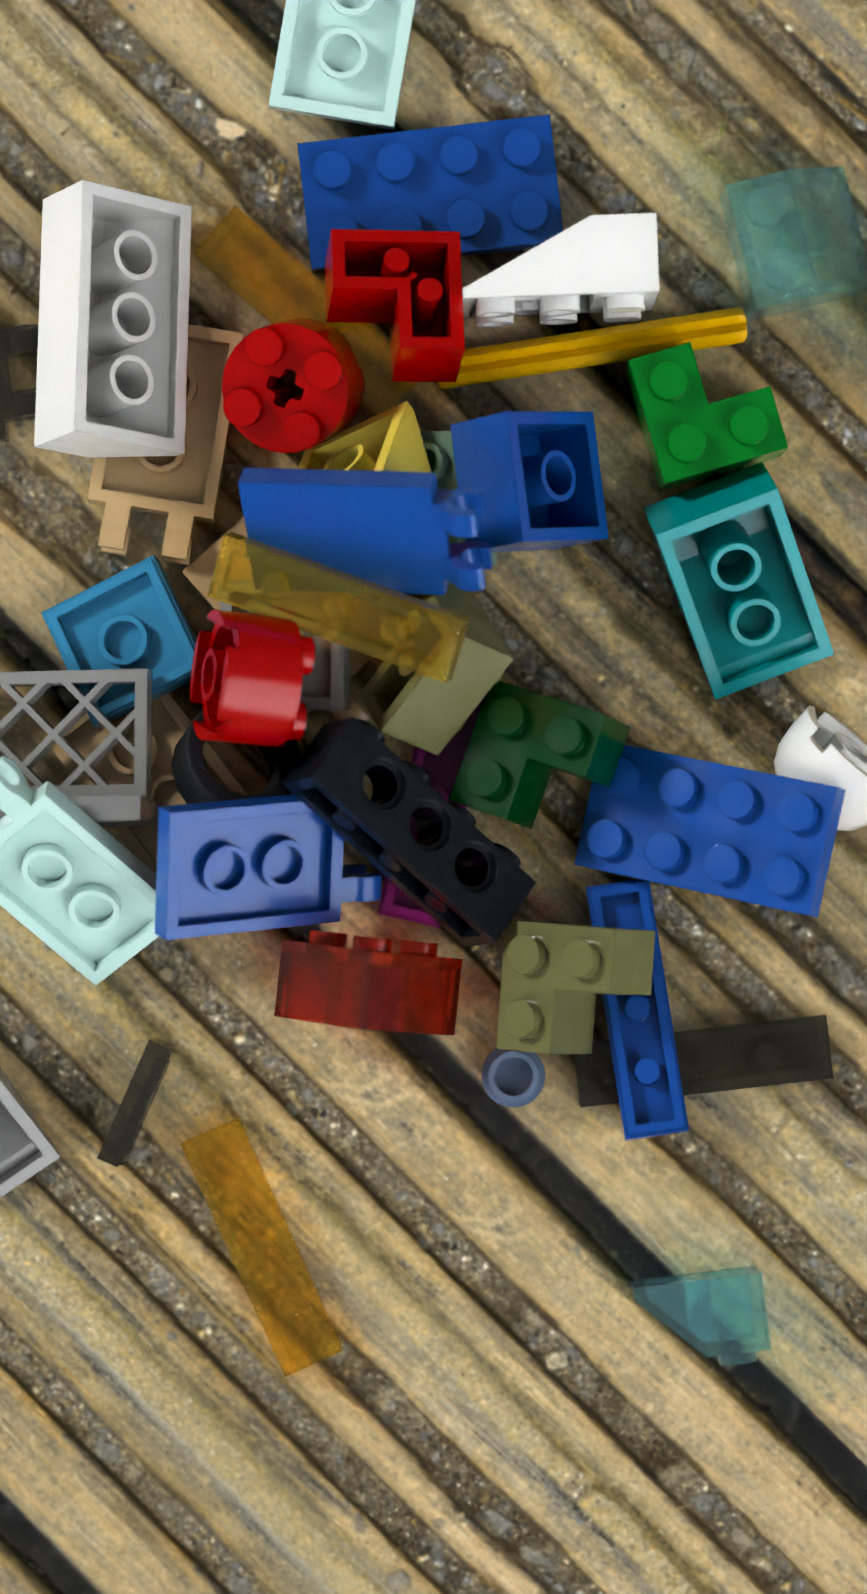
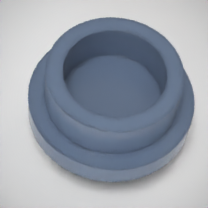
(513, 1077)

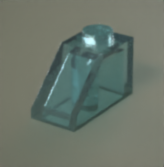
(711, 1310)

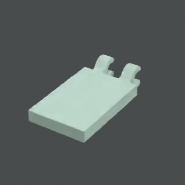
(343, 59)
(71, 879)

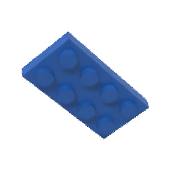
(473, 179)
(713, 829)

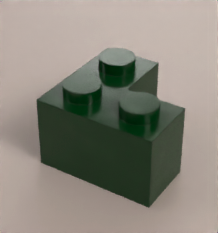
(519, 744)

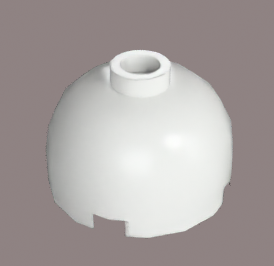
(829, 755)

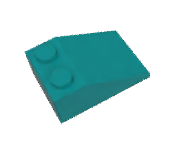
(739, 580)

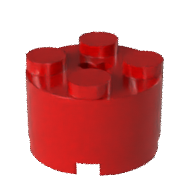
(260, 401)
(250, 679)

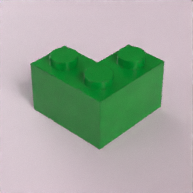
(687, 434)

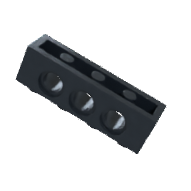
(331, 785)

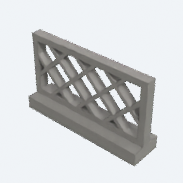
(105, 803)

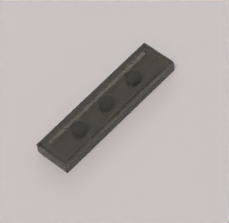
(725, 1058)

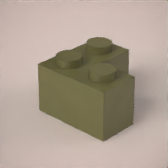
(433, 711)
(554, 979)

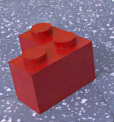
(405, 282)

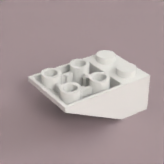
(589, 268)

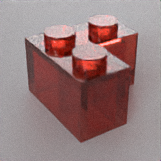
(368, 984)

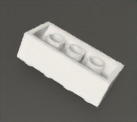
(112, 323)

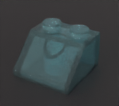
(794, 239)

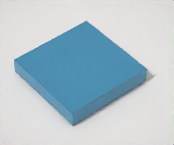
(126, 625)

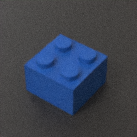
(535, 478)

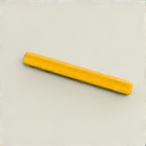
(599, 346)

